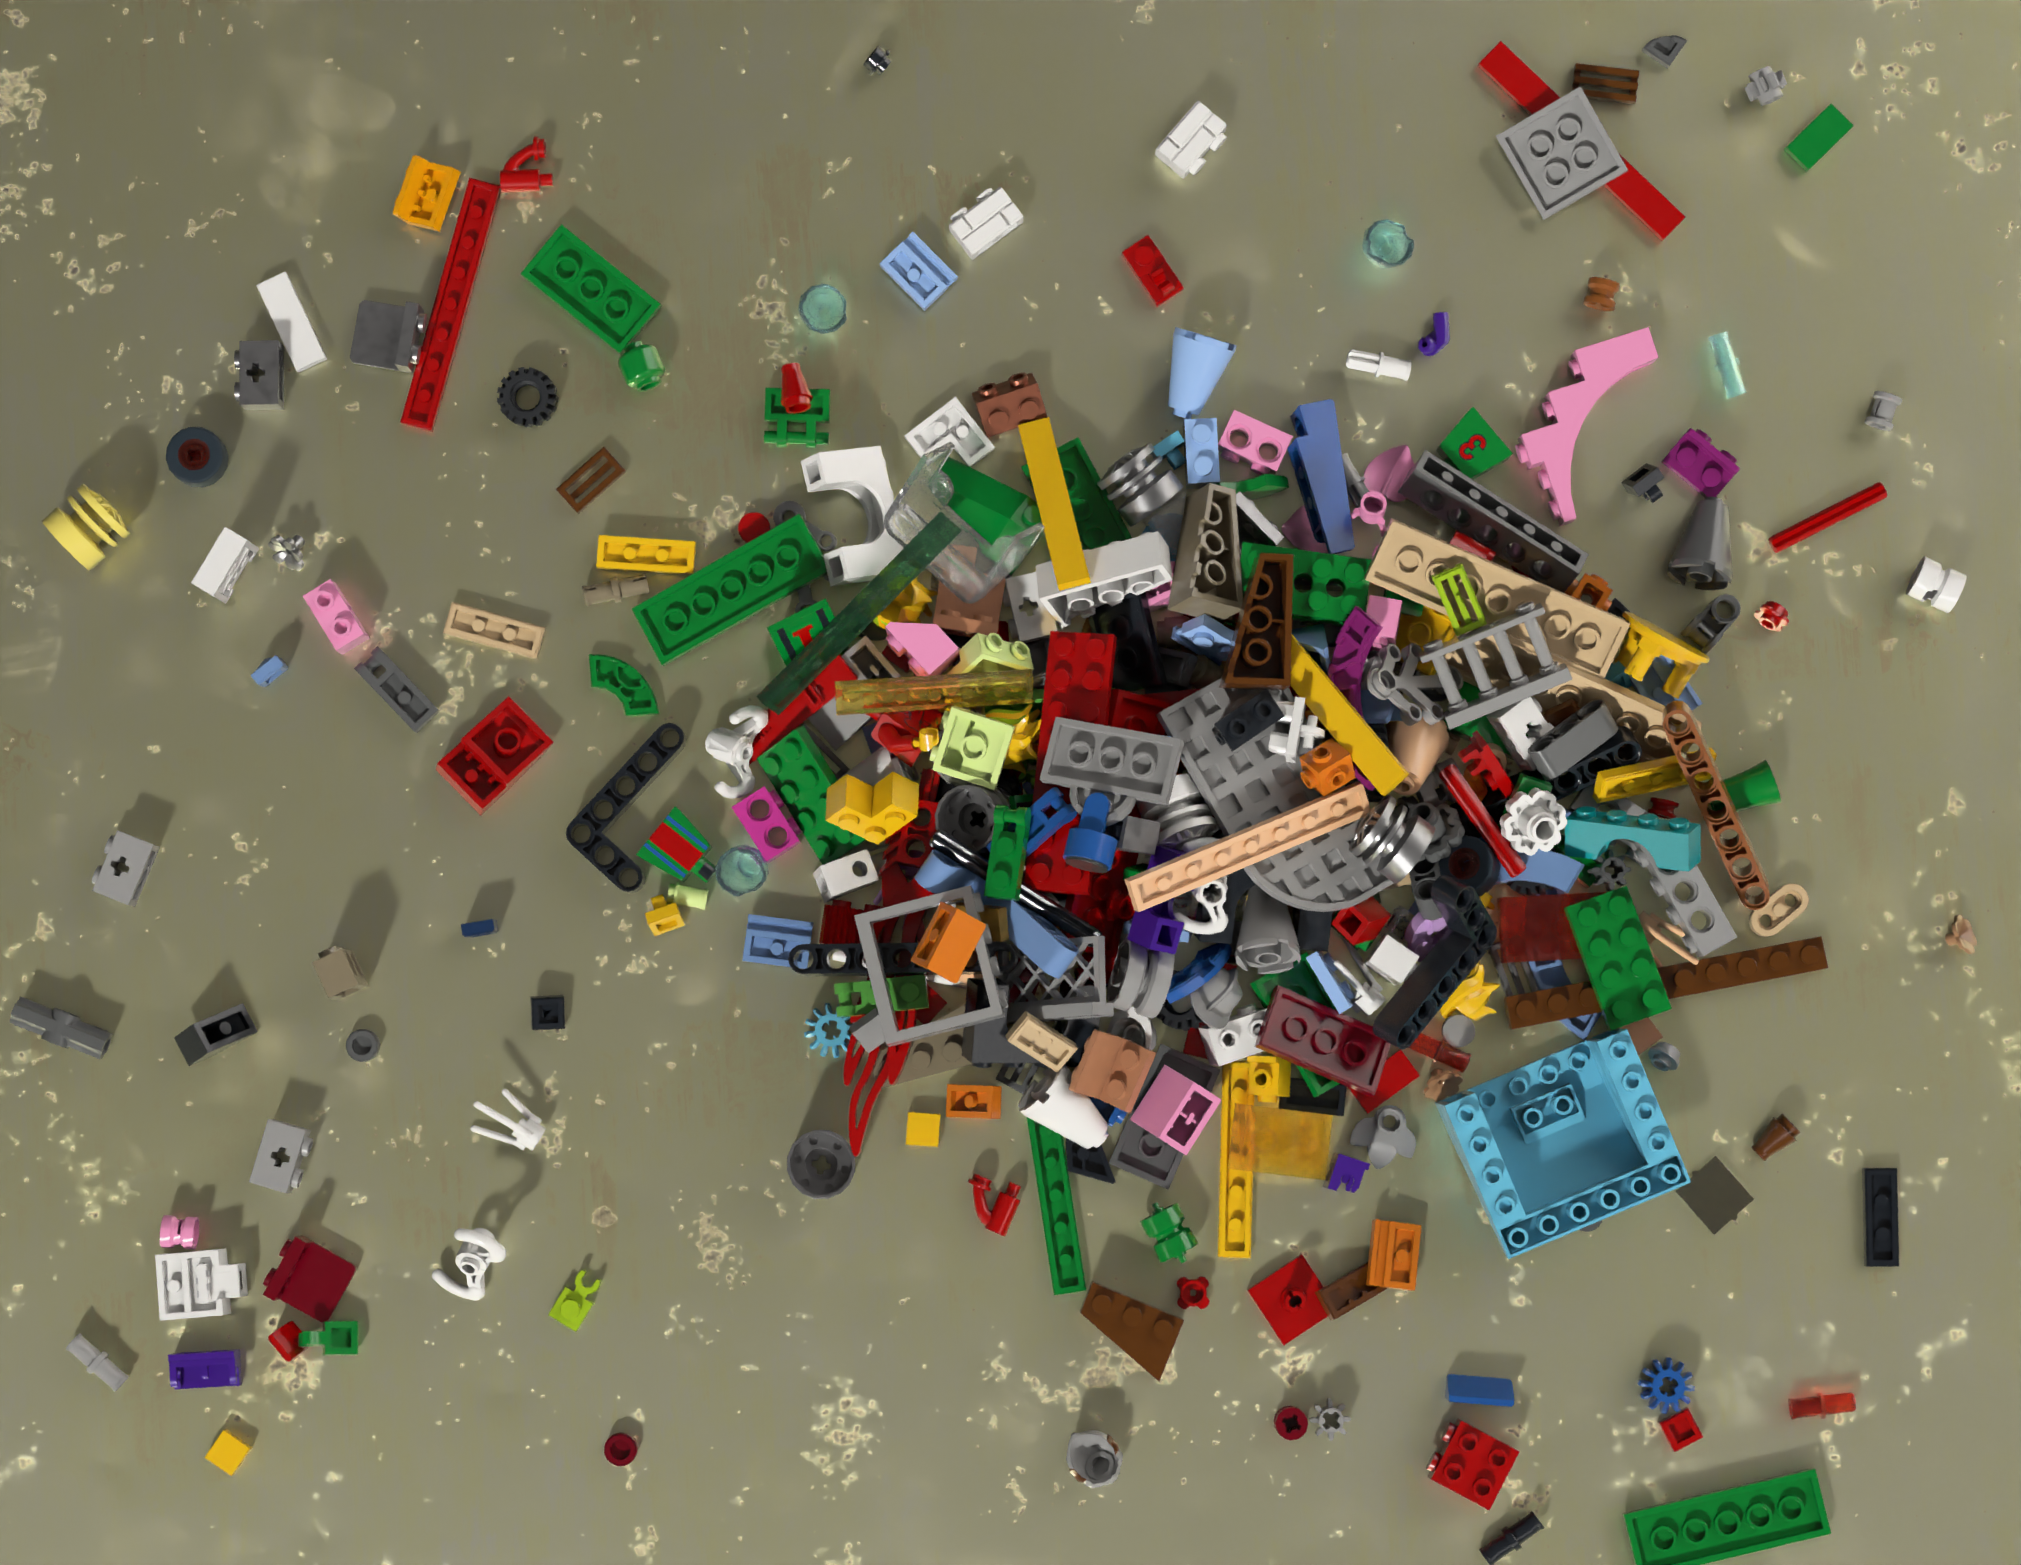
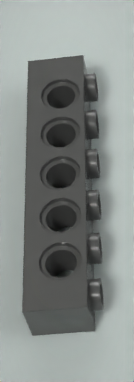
(1493, 522)

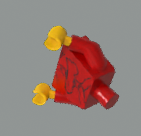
(907, 732)

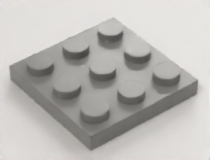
(1562, 153)

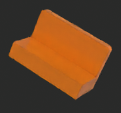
(948, 942)

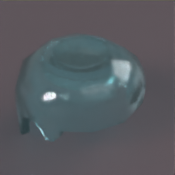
(1387, 244)
(822, 308)
(741, 870)

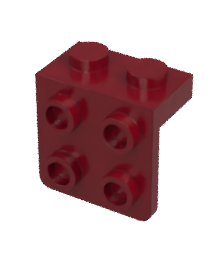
(309, 1278)

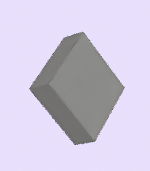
(869, 1031)

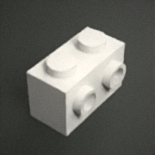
(1236, 1038)

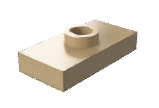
(1041, 1041)

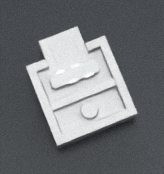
(224, 565)
(198, 1284)

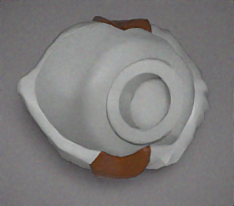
(1094, 1458)

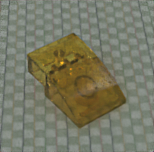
(1280, 1141)

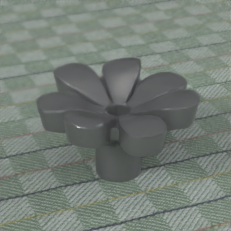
(288, 551)

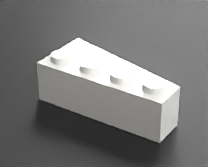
(1113, 570)

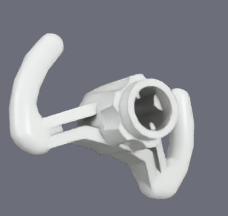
(736, 748)
(1209, 899)
(472, 1259)

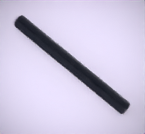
(1028, 896)

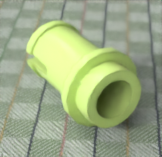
(687, 895)

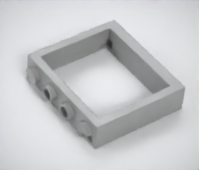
(878, 980)

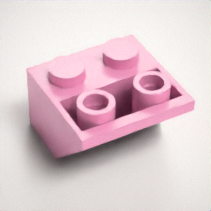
(924, 645)
(1175, 1109)

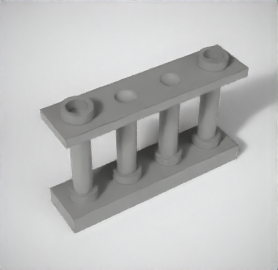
(1520, 685)

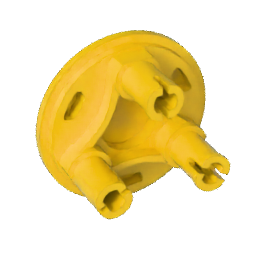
(1651, 641)

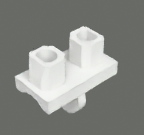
(1288, 744)

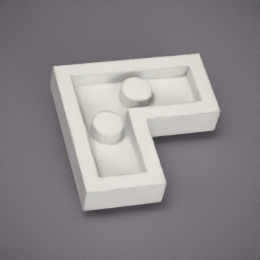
(952, 425)

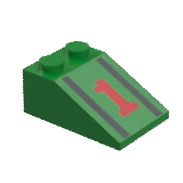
(799, 629)

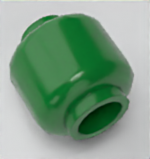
(641, 366)

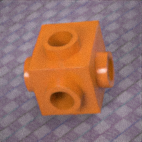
(1593, 587)
(1327, 767)

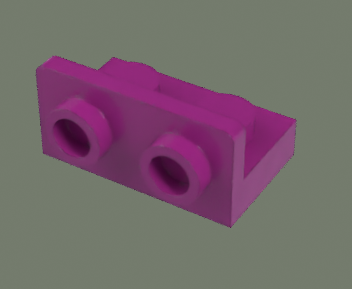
(1701, 463)

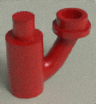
(525, 180)
(1004, 1208)

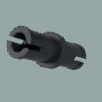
(1511, 1538)

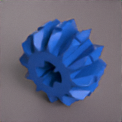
(1676, 1389)

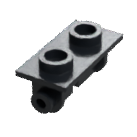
(1248, 720)

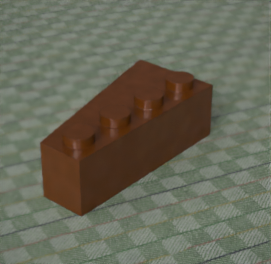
(1263, 631)

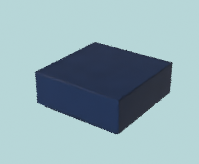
(479, 928)

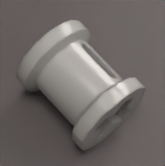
(1883, 410)

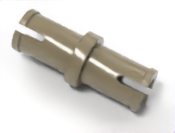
(615, 589)

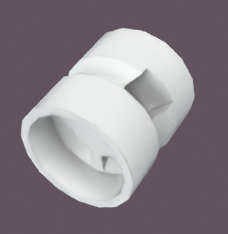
(1936, 584)

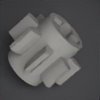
(1765, 85)
(1329, 1428)

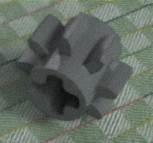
(1606, 878)

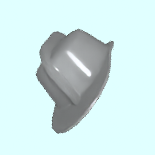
(1217, 998)

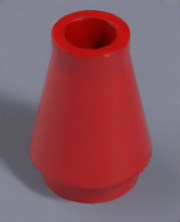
(794, 391)

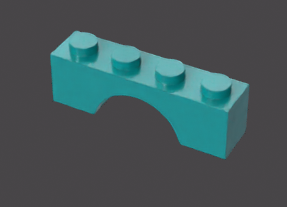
(1671, 842)

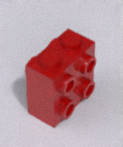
(1472, 1463)

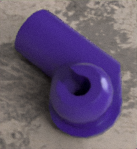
(1438, 338)

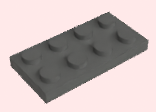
(1140, 1150)

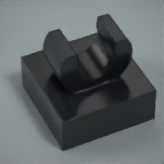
(1644, 483)

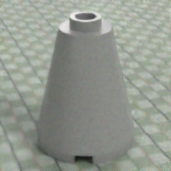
(1266, 935)

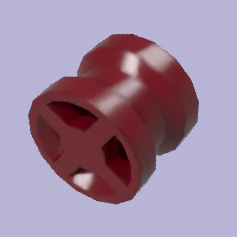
(1285, 1420)

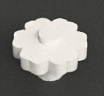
(1533, 821)

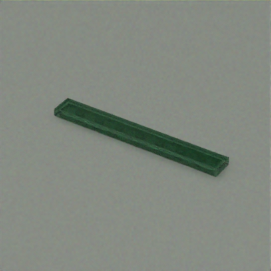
(859, 613)

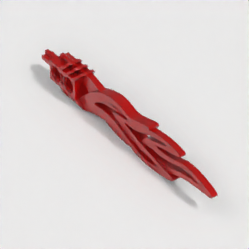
(894, 891)

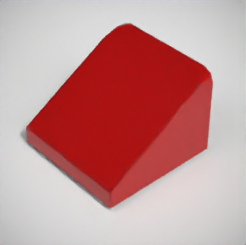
(286, 1341)

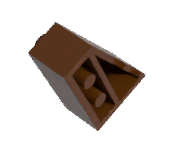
(1134, 1326)

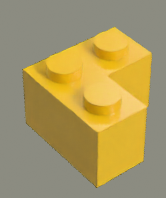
(872, 810)

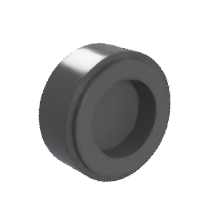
(362, 1045)

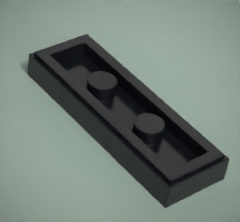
(1880, 1217)

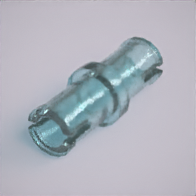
(1727, 364)

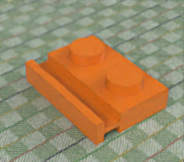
(1393, 1255)

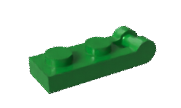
(1007, 853)

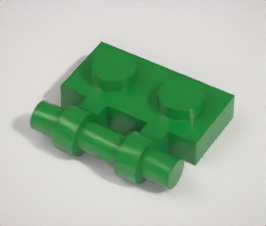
(816, 414)

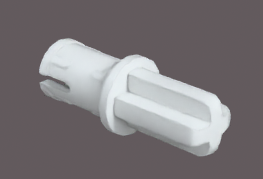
(1379, 364)

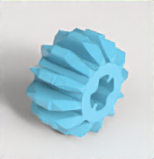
(822, 1035)

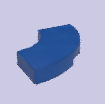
(1199, 971)

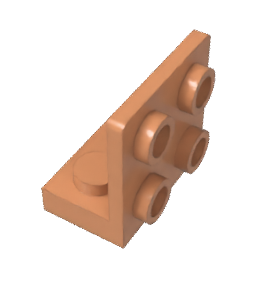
(968, 619)
(1112, 1069)

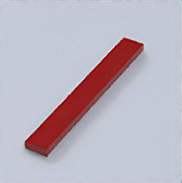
(1534, 94)
(451, 304)

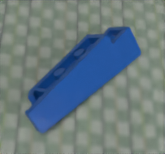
(1321, 474)

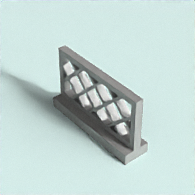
(1059, 1007)

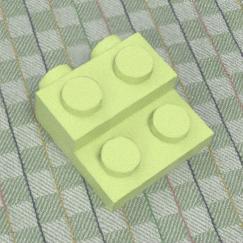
(992, 654)
(972, 747)

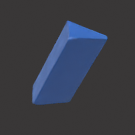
(1479, 1390)

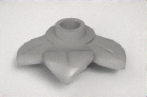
(1382, 1141)

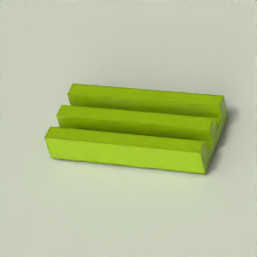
(1448, 574)

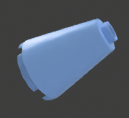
(1195, 370)

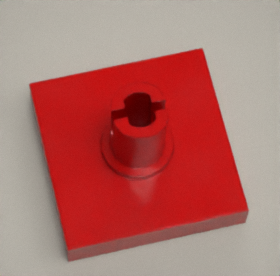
(1290, 1299)

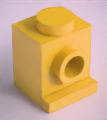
(1269, 1077)

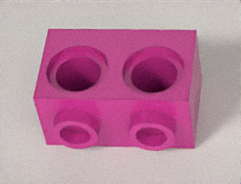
(761, 827)

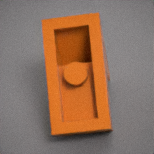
(973, 1101)

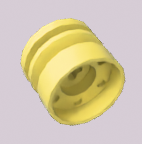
(86, 527)

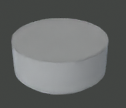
(1458, 1031)

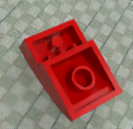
(494, 755)

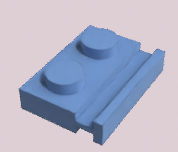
(773, 938)

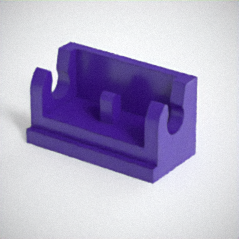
(1345, 1170)
(205, 1369)

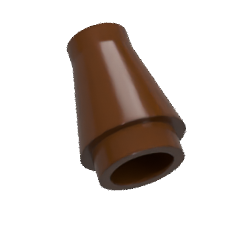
(1775, 1137)

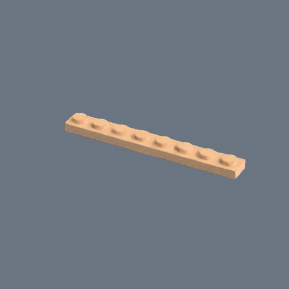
(1247, 846)

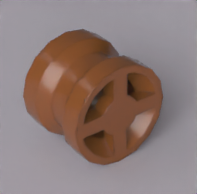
(1601, 294)

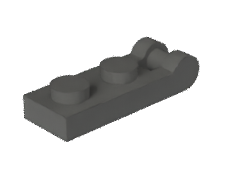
(398, 690)

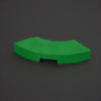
(1259, 486)
(625, 683)

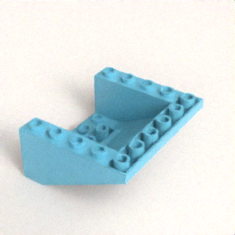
(1564, 1141)

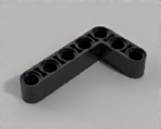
(620, 804)
(1444, 967)

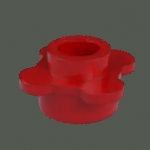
(1772, 616)
(1119, 906)
(1199, 1285)

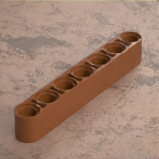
(1716, 820)

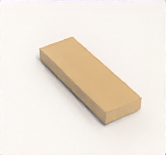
(494, 630)

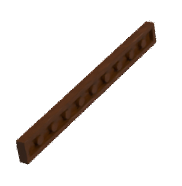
(1677, 979)

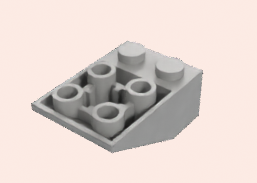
(866, 663)

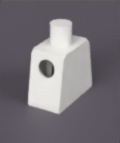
(837, 877)

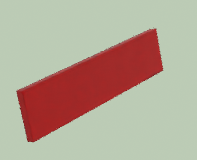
(807, 703)

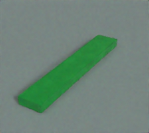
(1057, 1209)

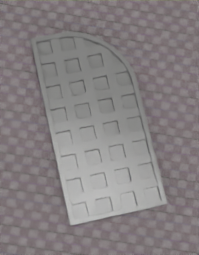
(1258, 785)

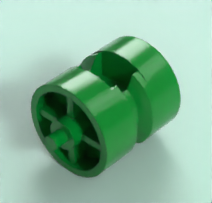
(1167, 1228)

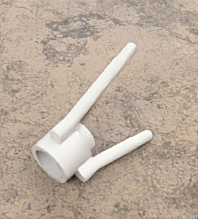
(1367, 997)
(526, 1132)

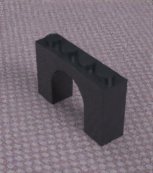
(1311, 927)
(987, 1042)

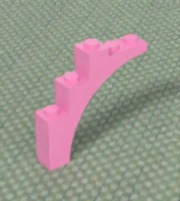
(1553, 446)

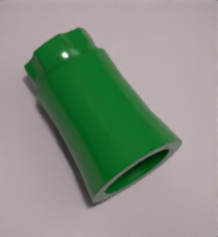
(1751, 788)

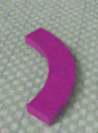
(1349, 661)

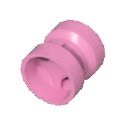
(179, 1232)

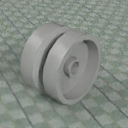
(1140, 979)

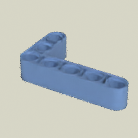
(1026, 928)

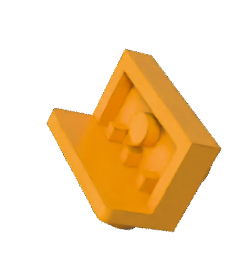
(426, 193)

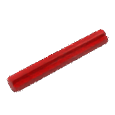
(1827, 517)
(1482, 820)

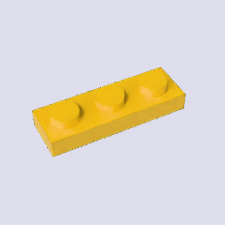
(646, 554)

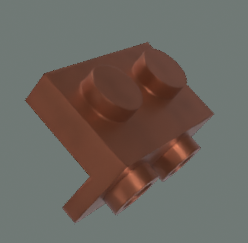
(1009, 403)

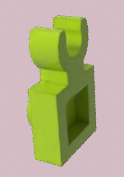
(573, 1305)

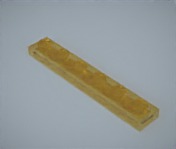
(933, 692)

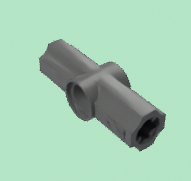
(60, 1027)

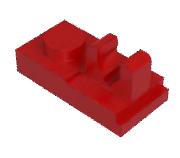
(1152, 270)
(1485, 759)

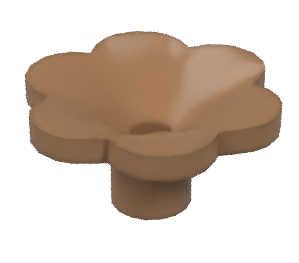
(1962, 935)
(1442, 1084)

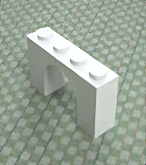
(865, 477)

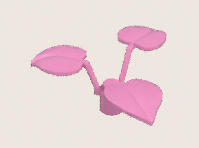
(1382, 479)

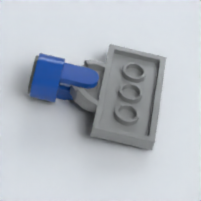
(1106, 777)

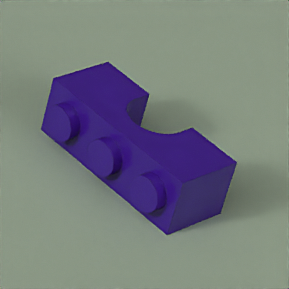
(1157, 926)

